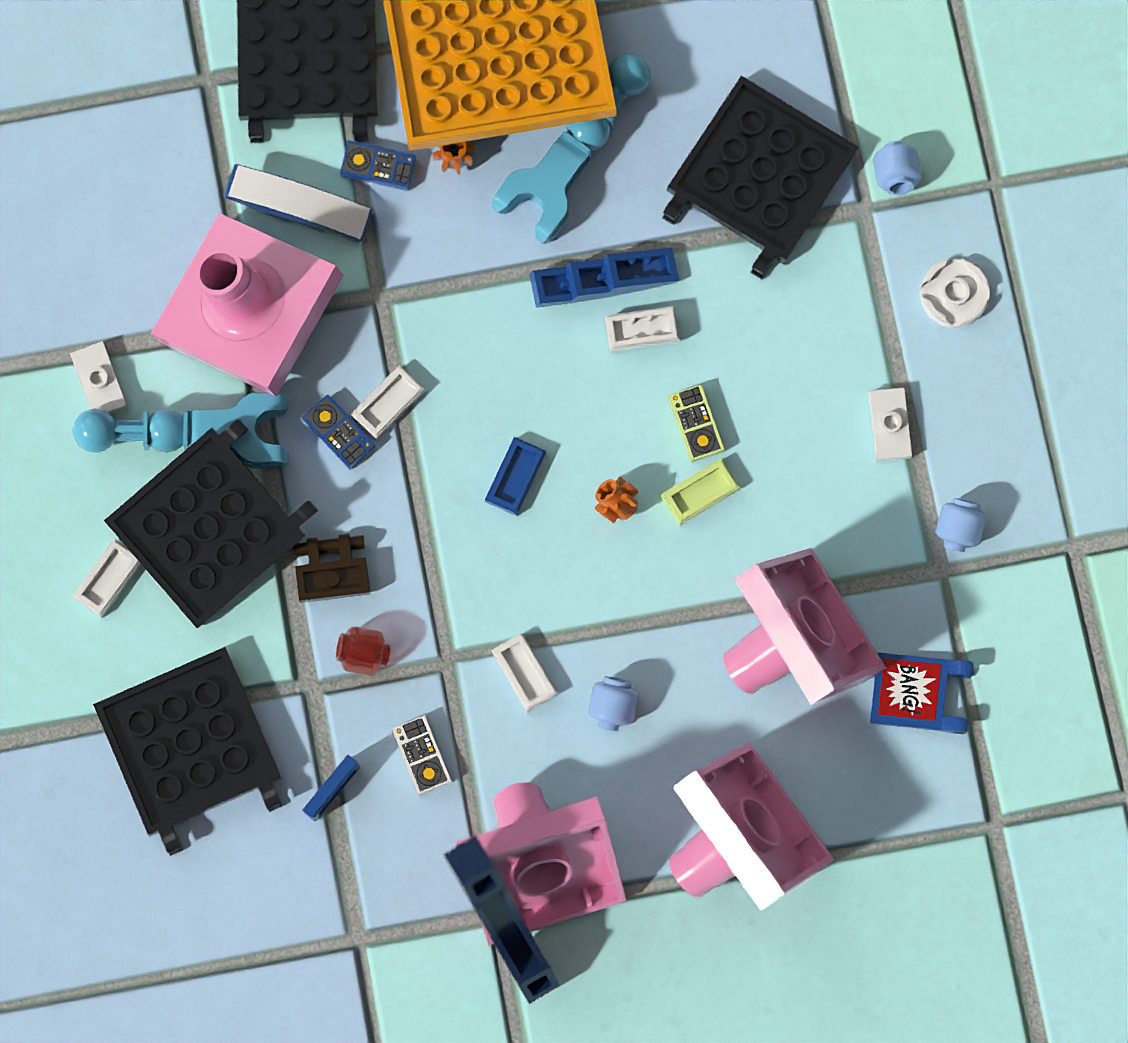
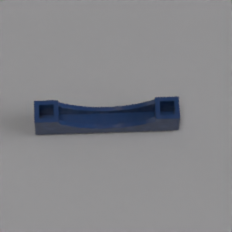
(501, 919)

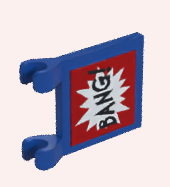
(913, 693)

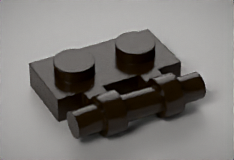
(335, 578)

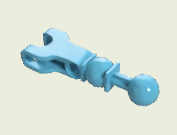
(569, 155)
(169, 430)

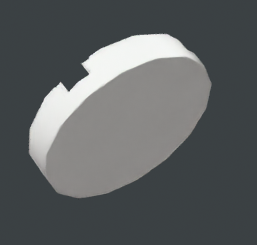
(955, 292)

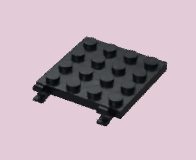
(306, 62)
(760, 172)
(207, 525)
(188, 744)

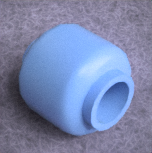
(897, 168)
(961, 524)
(613, 703)

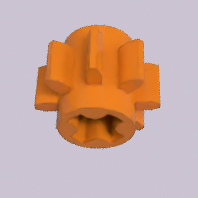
(454, 162)
(616, 499)

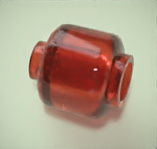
(362, 650)

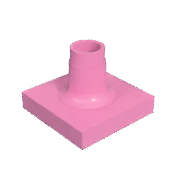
(247, 304)
(800, 632)
(746, 831)
(552, 860)

